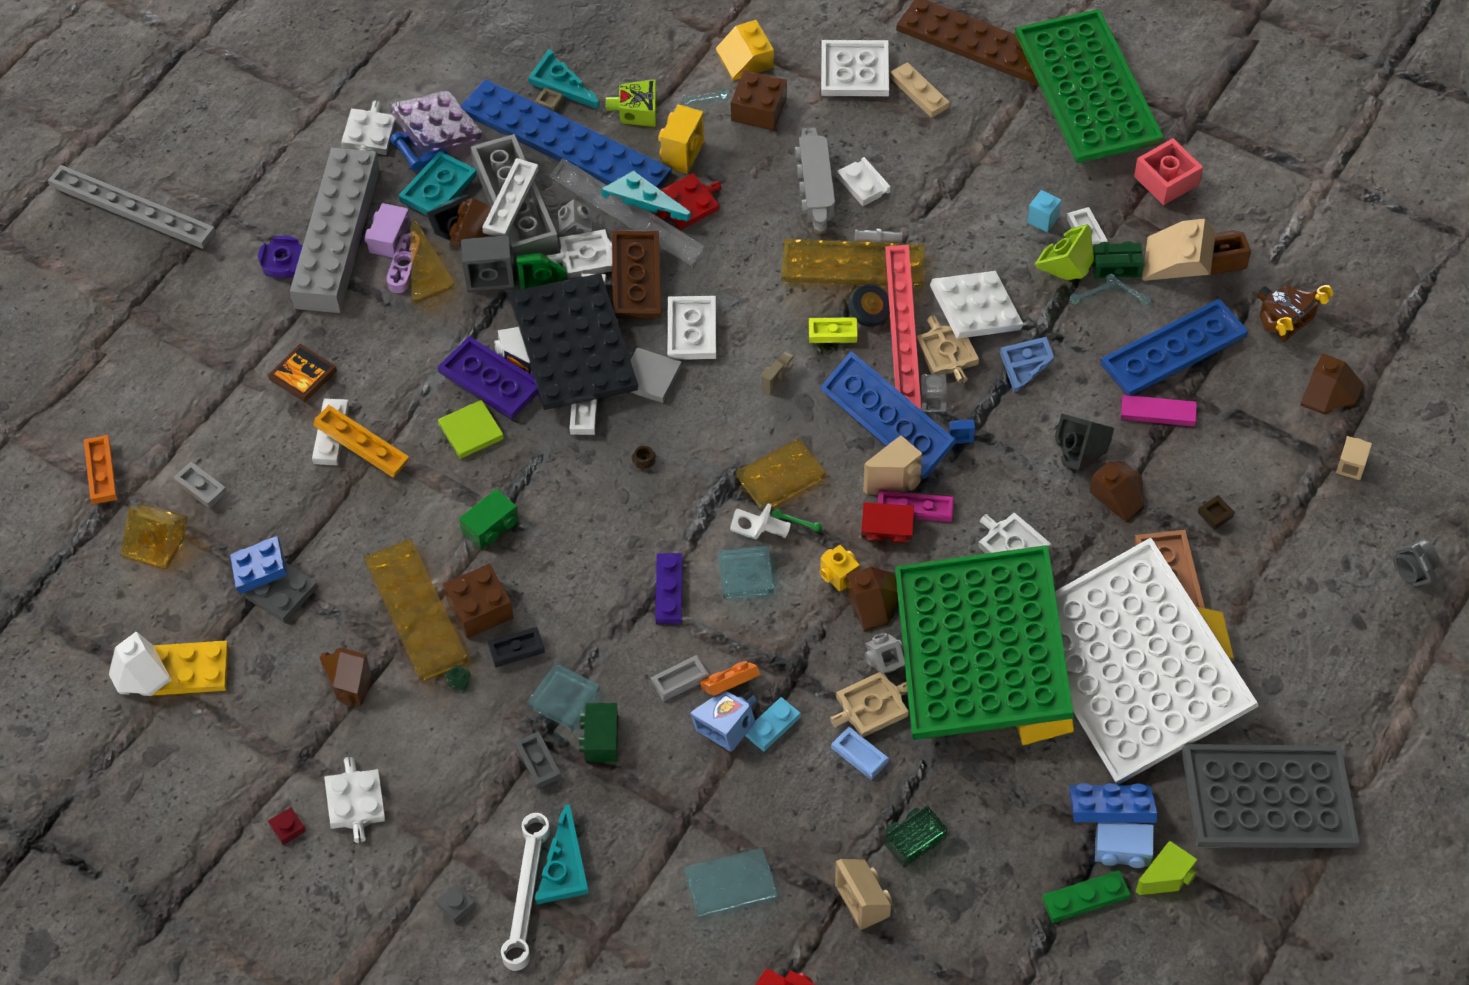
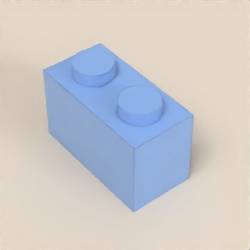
(1124, 844)

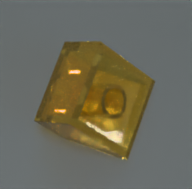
(153, 535)

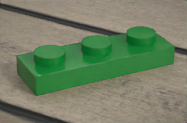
(1085, 896)

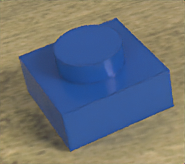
(962, 430)

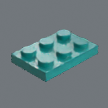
(437, 183)

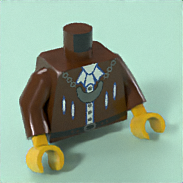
(1290, 308)

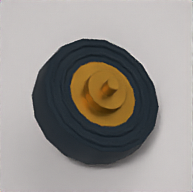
(869, 305)

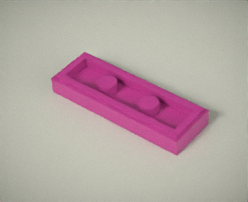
(1158, 410)
(925, 506)

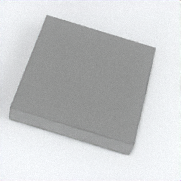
(654, 374)

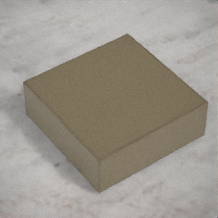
(550, 99)

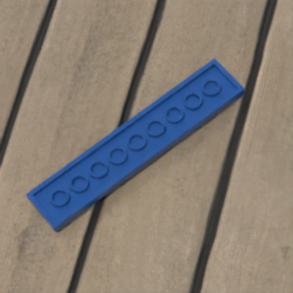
(559, 136)

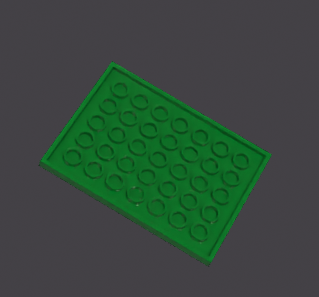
(982, 643)

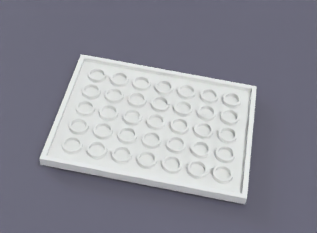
(1143, 663)

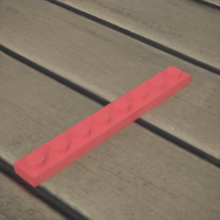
(903, 322)

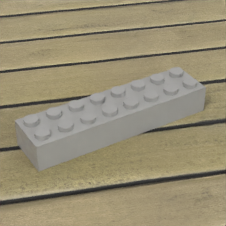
(335, 230)

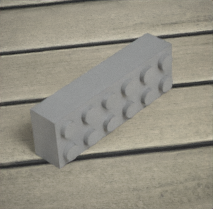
(532, 227)

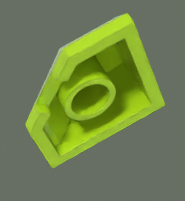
(1069, 256)

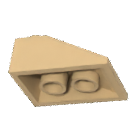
(1180, 251)

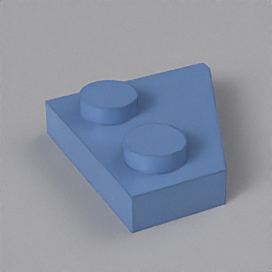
(1026, 361)

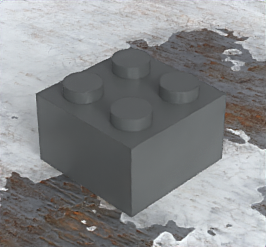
(487, 263)

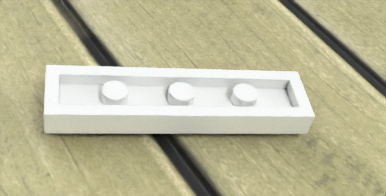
(510, 198)

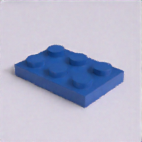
(1112, 803)

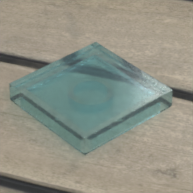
(745, 572)
(563, 695)

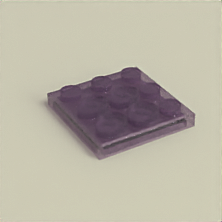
(435, 121)

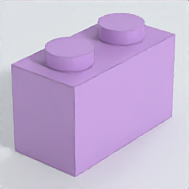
(387, 228)

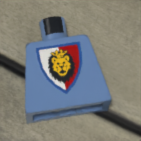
(725, 718)

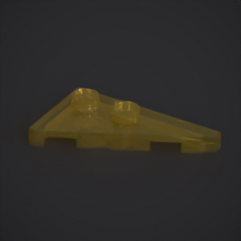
(427, 271)

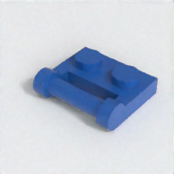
(415, 163)

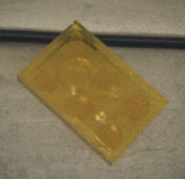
(781, 474)

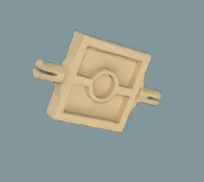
(945, 352)
(871, 704)

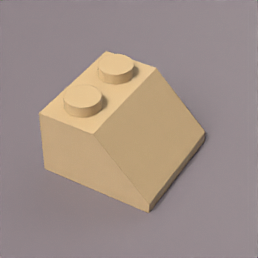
(893, 468)
(862, 892)

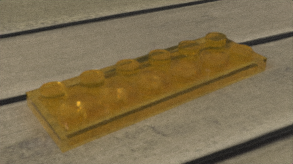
(844, 262)
(415, 609)

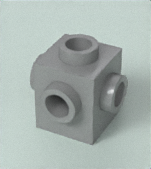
(574, 218)
(890, 658)

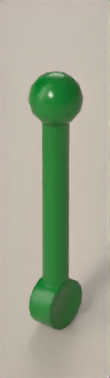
(817, 527)

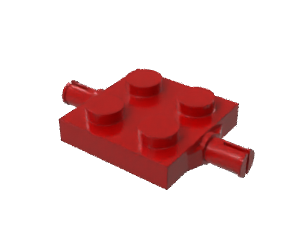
(692, 196)

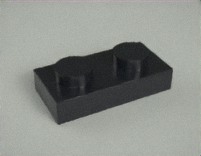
(516, 647)

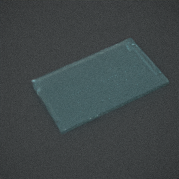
(730, 881)

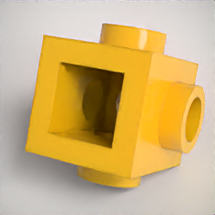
(835, 566)

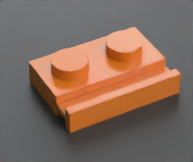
(729, 678)

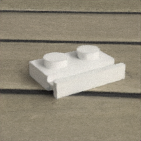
(863, 181)

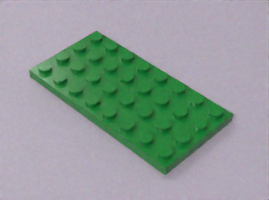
(1088, 86)

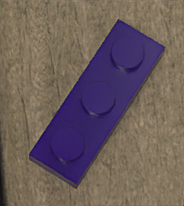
(669, 588)

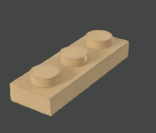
(919, 90)

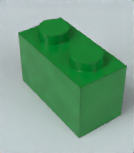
(489, 519)

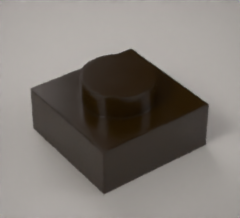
(1216, 512)

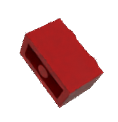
(887, 522)

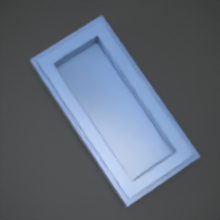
(860, 753)

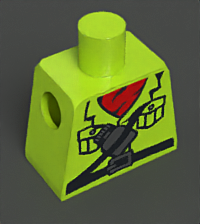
(635, 103)

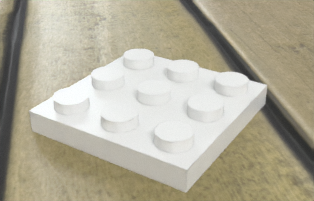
(854, 68)
(976, 304)

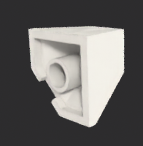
(137, 667)

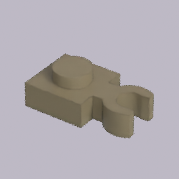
(774, 375)

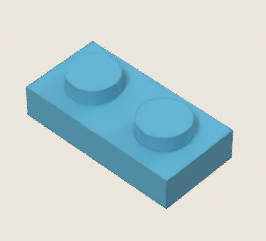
(773, 724)

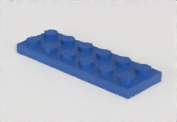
(1174, 347)
(886, 410)

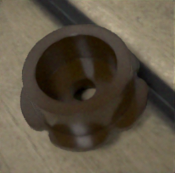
(644, 452)

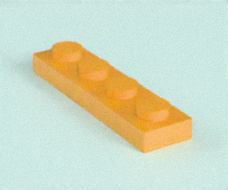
(361, 441)

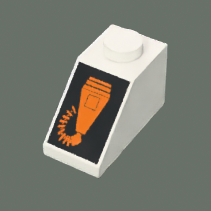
(512, 348)

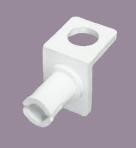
(759, 524)

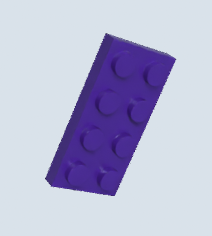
(489, 377)

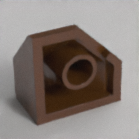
(1331, 386)
(1119, 489)
(872, 596)
(347, 675)

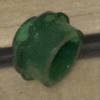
(460, 682)

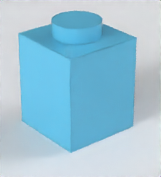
(1044, 211)

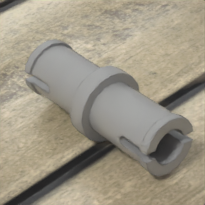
(877, 236)

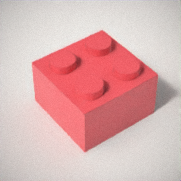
(1168, 171)

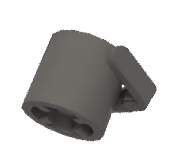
(1416, 561)

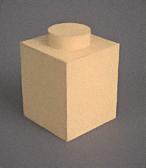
(1353, 458)

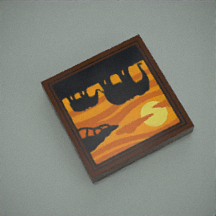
(302, 372)

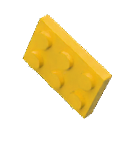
(194, 667)

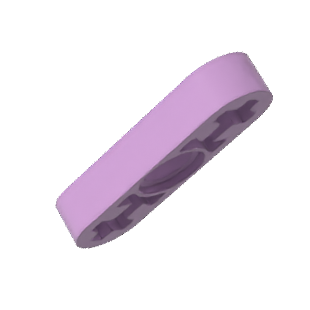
(400, 254)

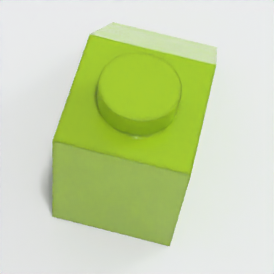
(1168, 871)

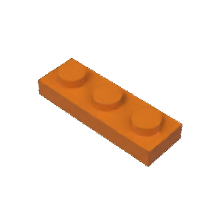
(100, 469)

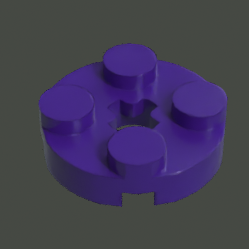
(280, 267)

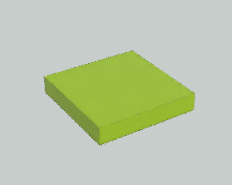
(470, 429)

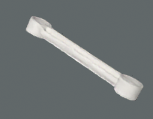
(525, 891)

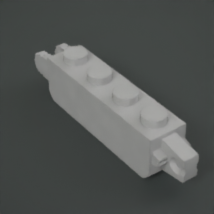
(816, 179)

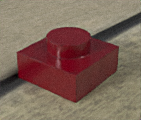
(286, 826)

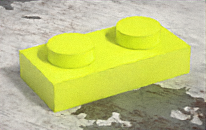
(832, 330)

